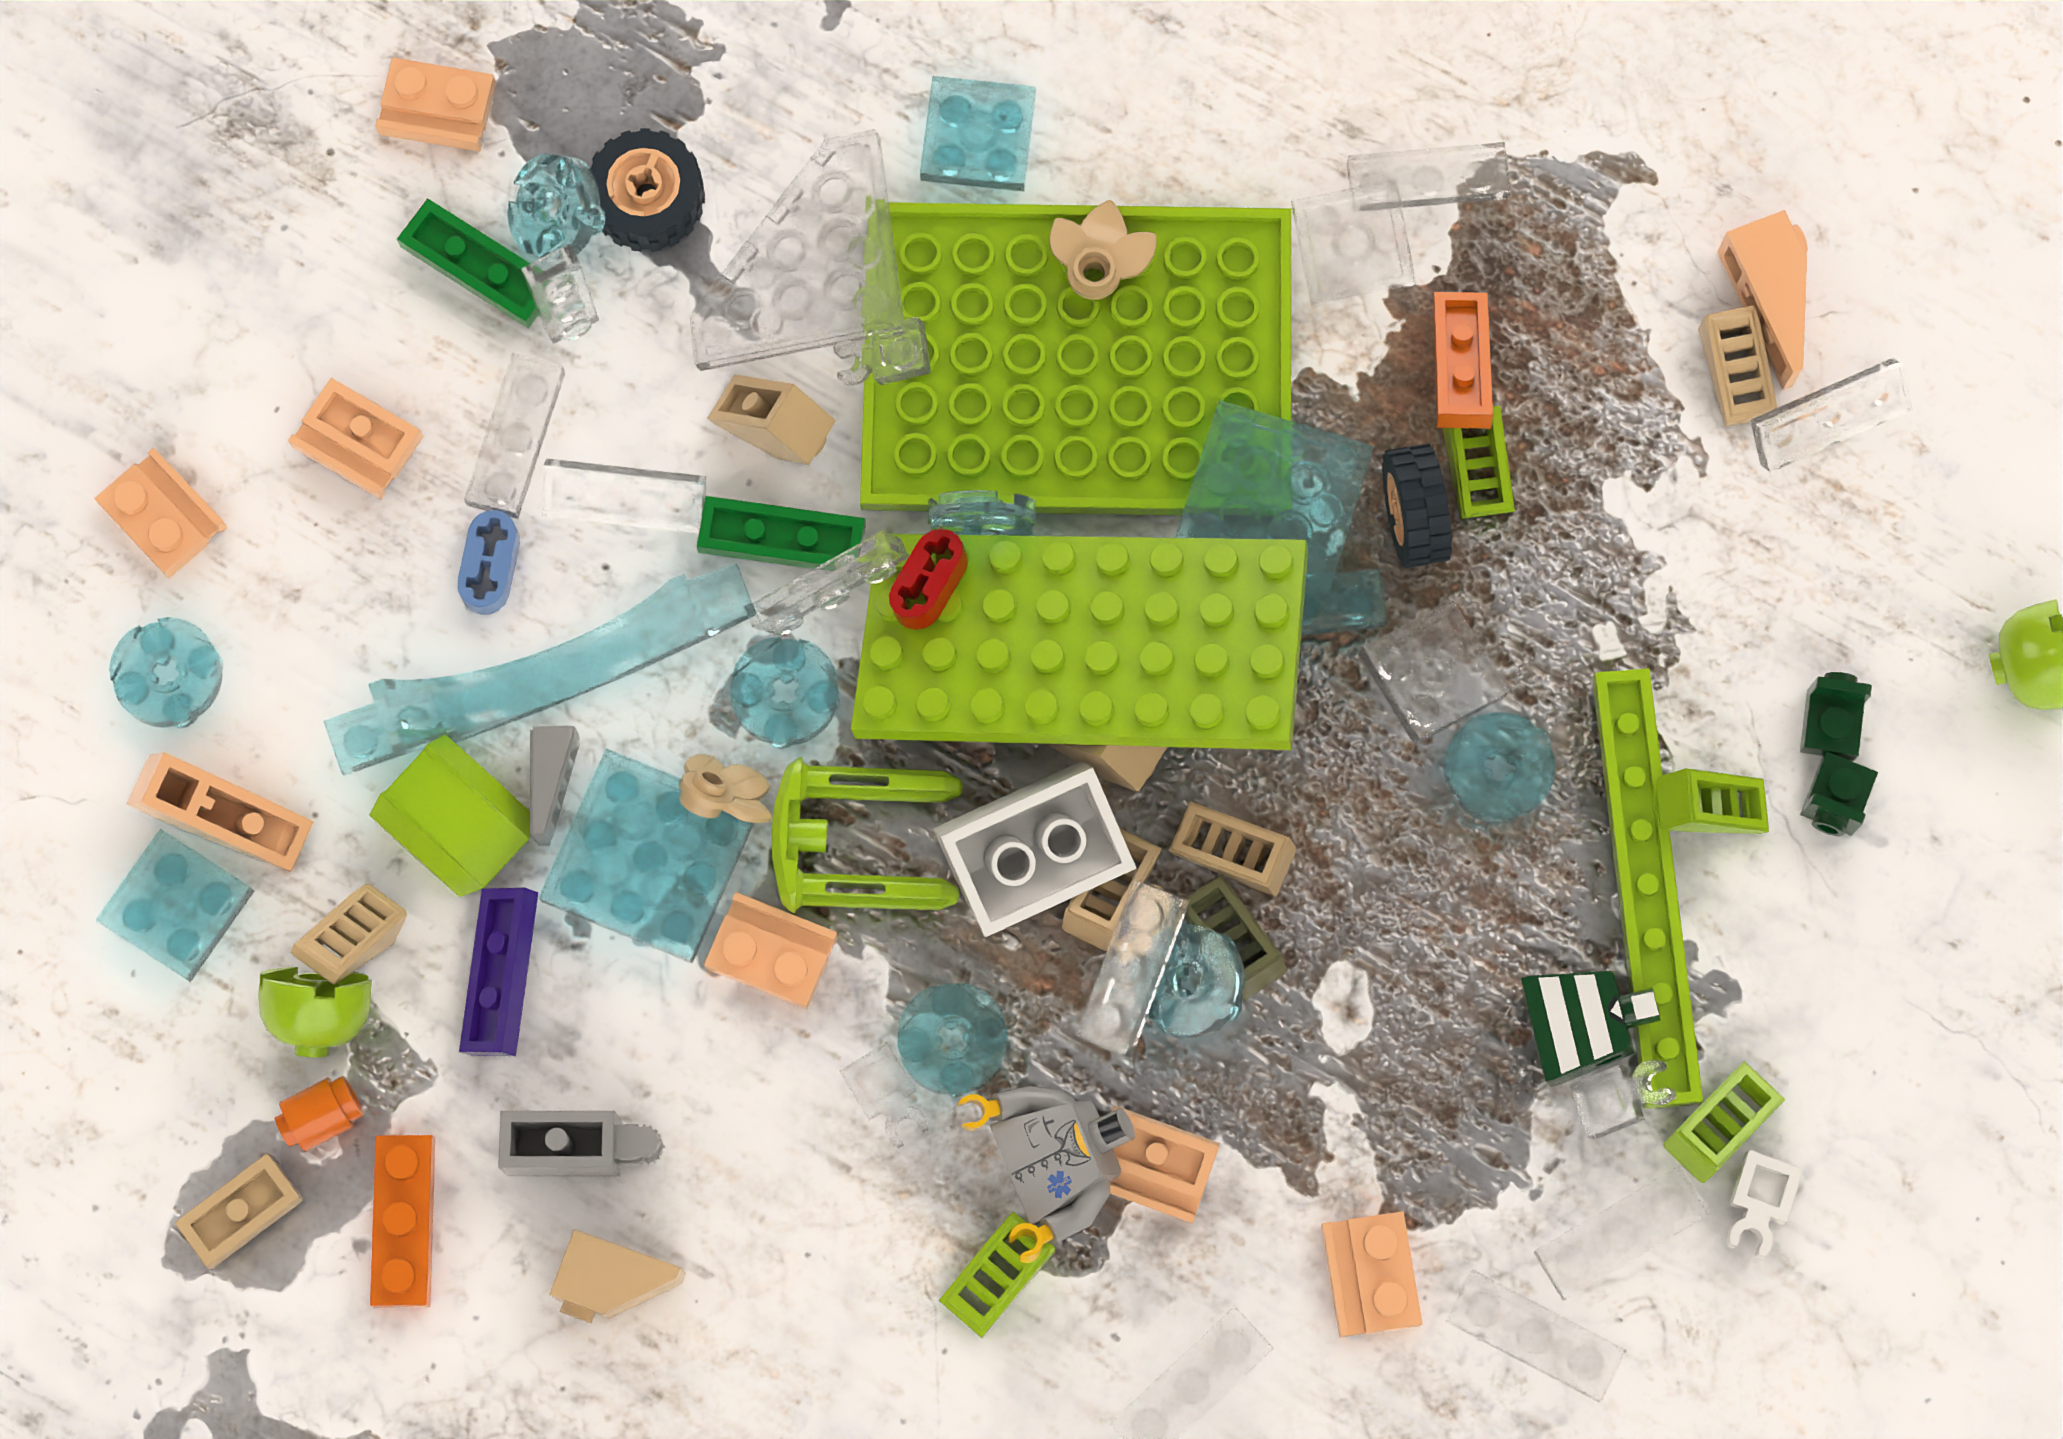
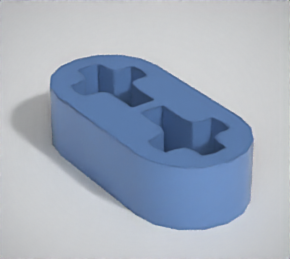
(476, 559)

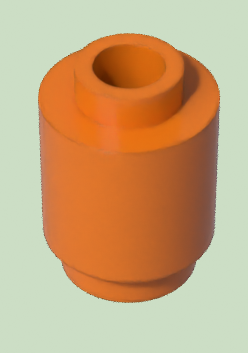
(318, 1113)

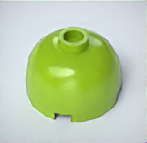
(2032, 656)
(311, 1010)

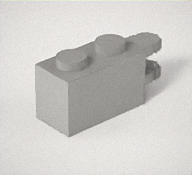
(572, 1143)

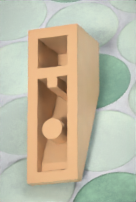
(1769, 271)
(219, 811)

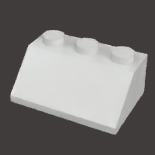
(1035, 848)

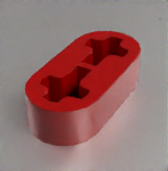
(934, 582)

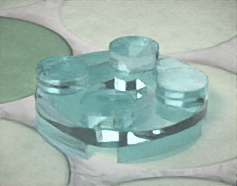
(577, 211)
(982, 512)
(177, 701)
(783, 722)
(1525, 749)
(1219, 989)
(948, 1007)

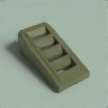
(1262, 971)

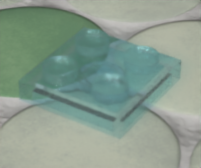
(978, 133)
(175, 905)

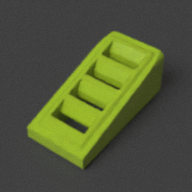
(1498, 460)
(1709, 802)
(1699, 1147)
(981, 1261)

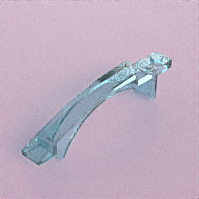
(467, 704)

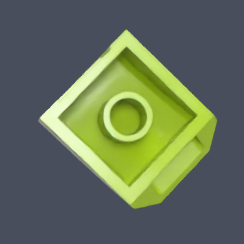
(453, 817)

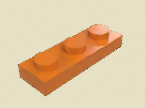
(1462, 360)
(402, 1221)

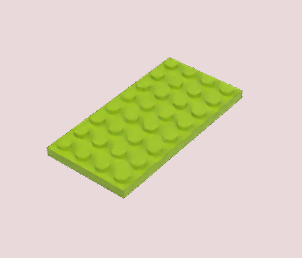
(1094, 645)

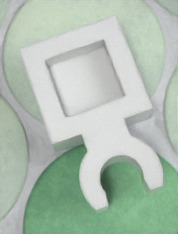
(1764, 1193)

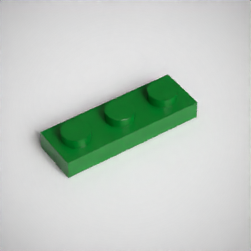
(470, 260)
(775, 533)

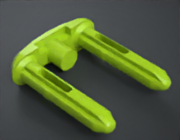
(798, 835)

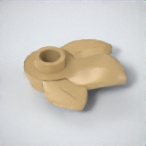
(1100, 245)
(712, 787)

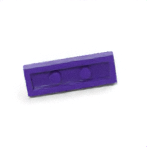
(498, 972)

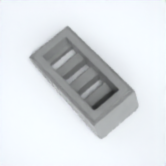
(551, 765)

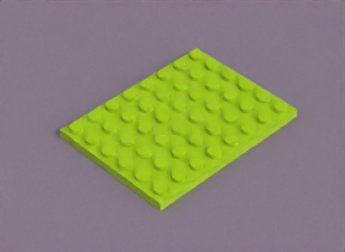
(1068, 392)

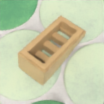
(1747, 322)
(1276, 866)
(1096, 919)
(355, 930)

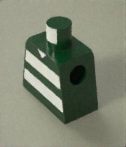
(1583, 1021)

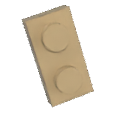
(239, 1211)

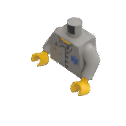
(1055, 1156)

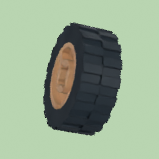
(660, 214)
(1417, 505)

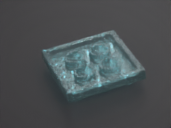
(1277, 483)
(644, 859)

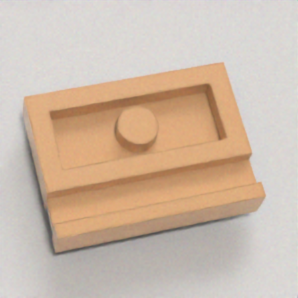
(435, 104)
(356, 438)
(160, 513)
(771, 950)
(1163, 1167)
(1371, 1274)

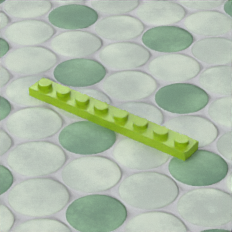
(1646, 878)

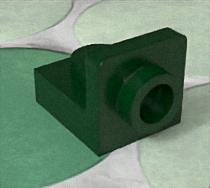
(1834, 715)
(1838, 795)

